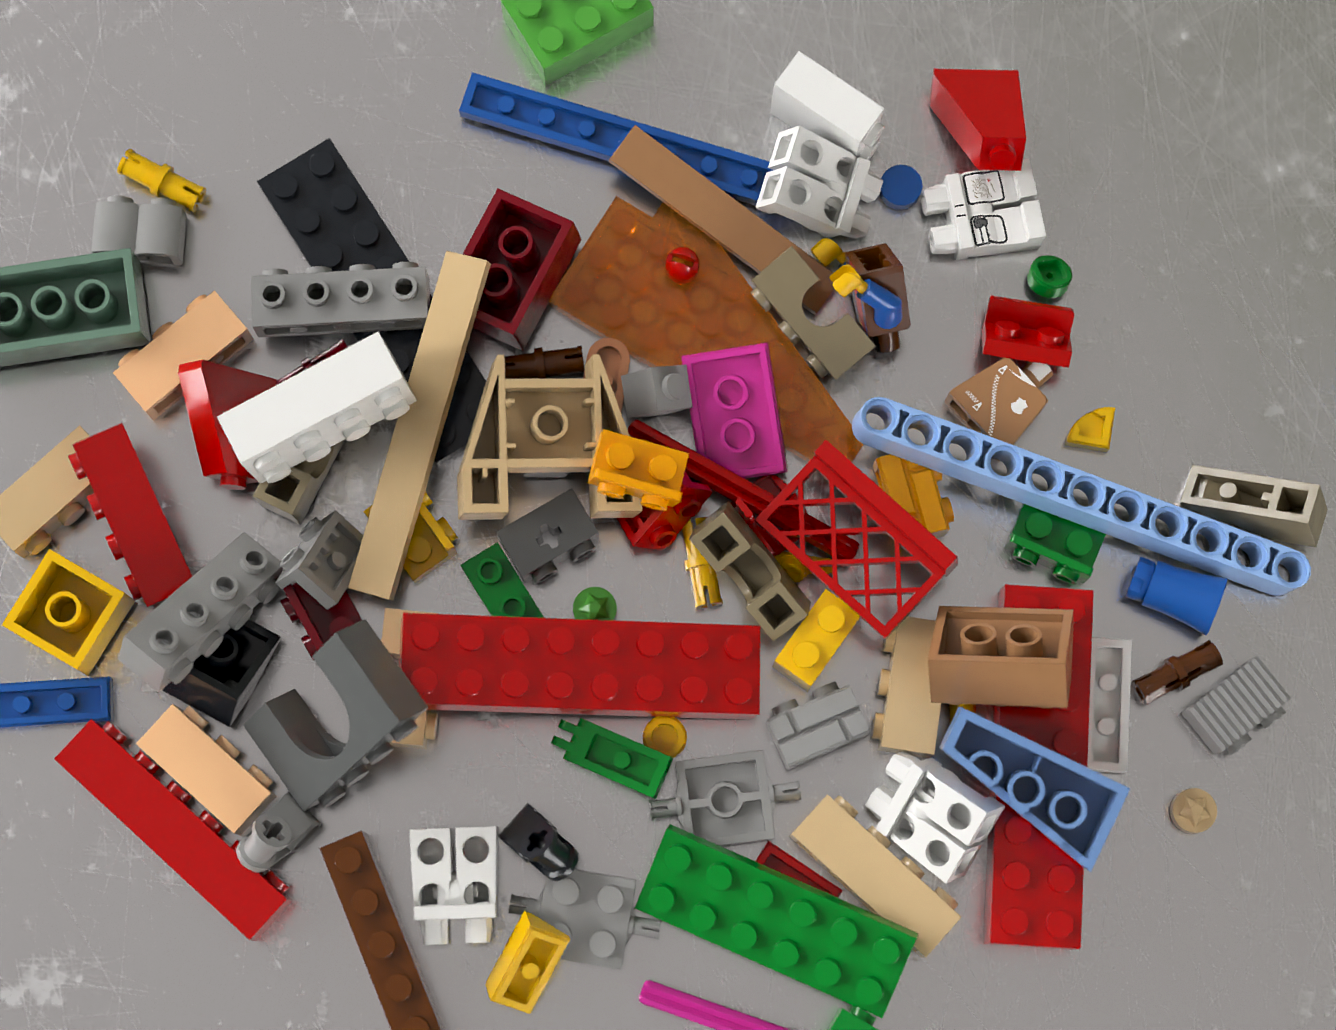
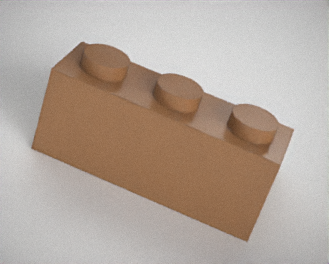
(1001, 656)

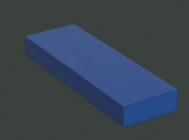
(56, 702)

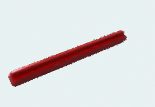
(753, 496)

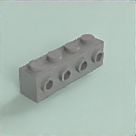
(340, 300)
(201, 612)

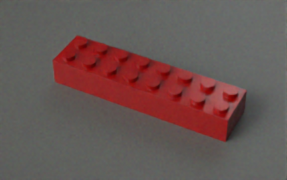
(582, 666)
(1030, 881)

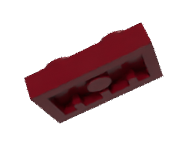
(316, 619)

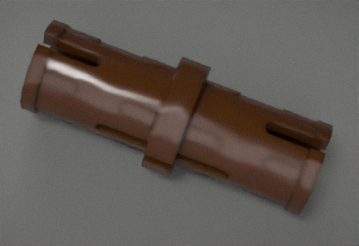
(544, 363)
(1177, 672)

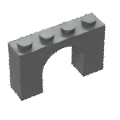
(379, 710)

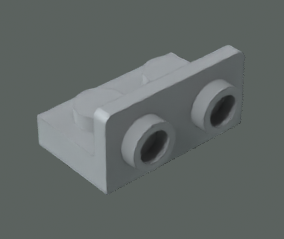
(323, 559)

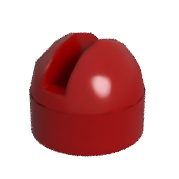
(680, 272)

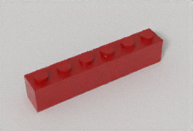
(173, 828)

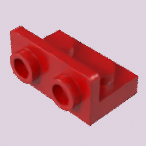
(1028, 331)
(660, 528)

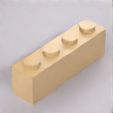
(875, 875)

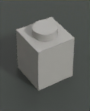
(656, 391)

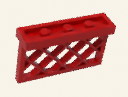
(882, 511)

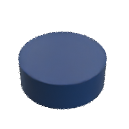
(901, 187)

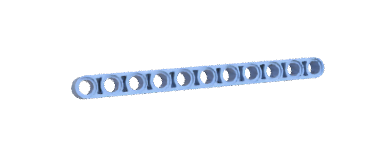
(1101, 496)

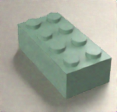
(72, 307)

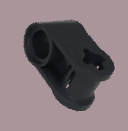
(540, 844)

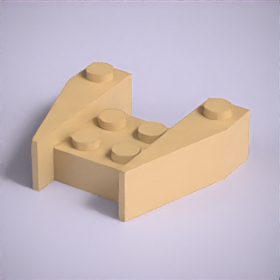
(538, 430)

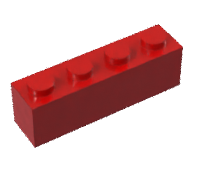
(132, 512)

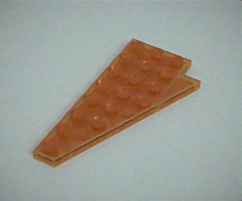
(625, 295)

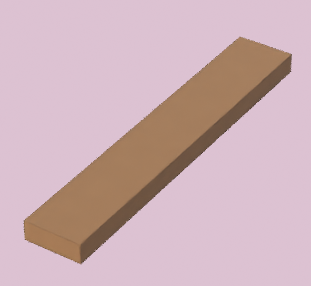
(712, 209)

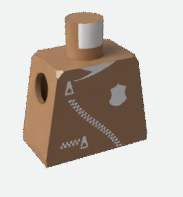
(1001, 399)

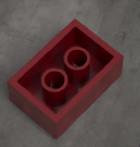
(527, 260)

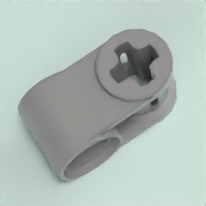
(276, 834)

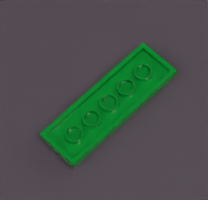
(776, 920)

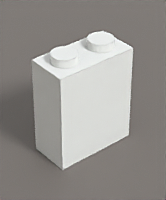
(827, 106)

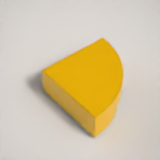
(1092, 430)

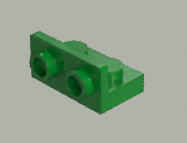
(1054, 543)

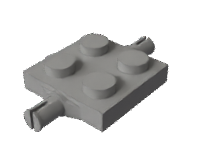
(726, 798)
(593, 912)

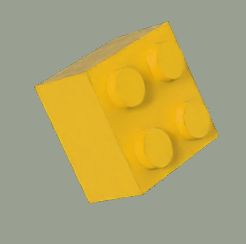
(68, 612)

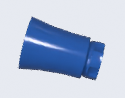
(1177, 592)

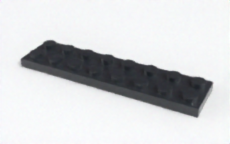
(341, 228)

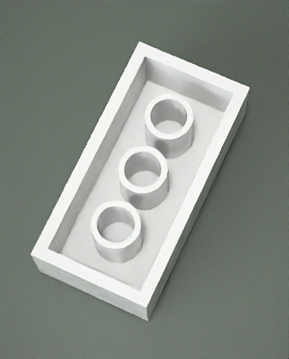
(317, 409)

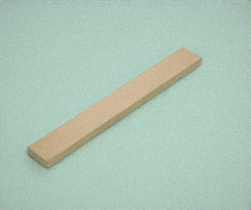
(421, 427)

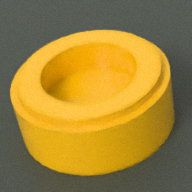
(665, 736)

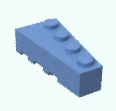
(1047, 789)

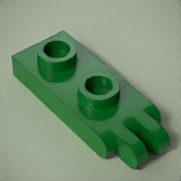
(499, 584)
(614, 756)

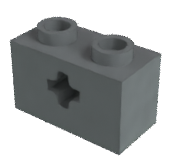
(558, 516)

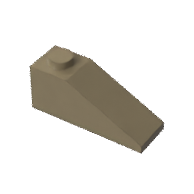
(1258, 503)

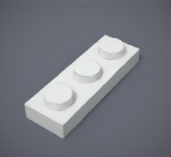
(1109, 705)

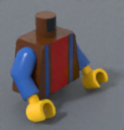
(876, 286)

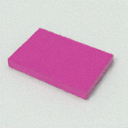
(737, 410)

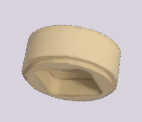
(1193, 810)

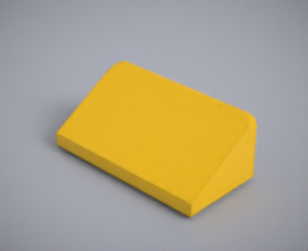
(526, 963)

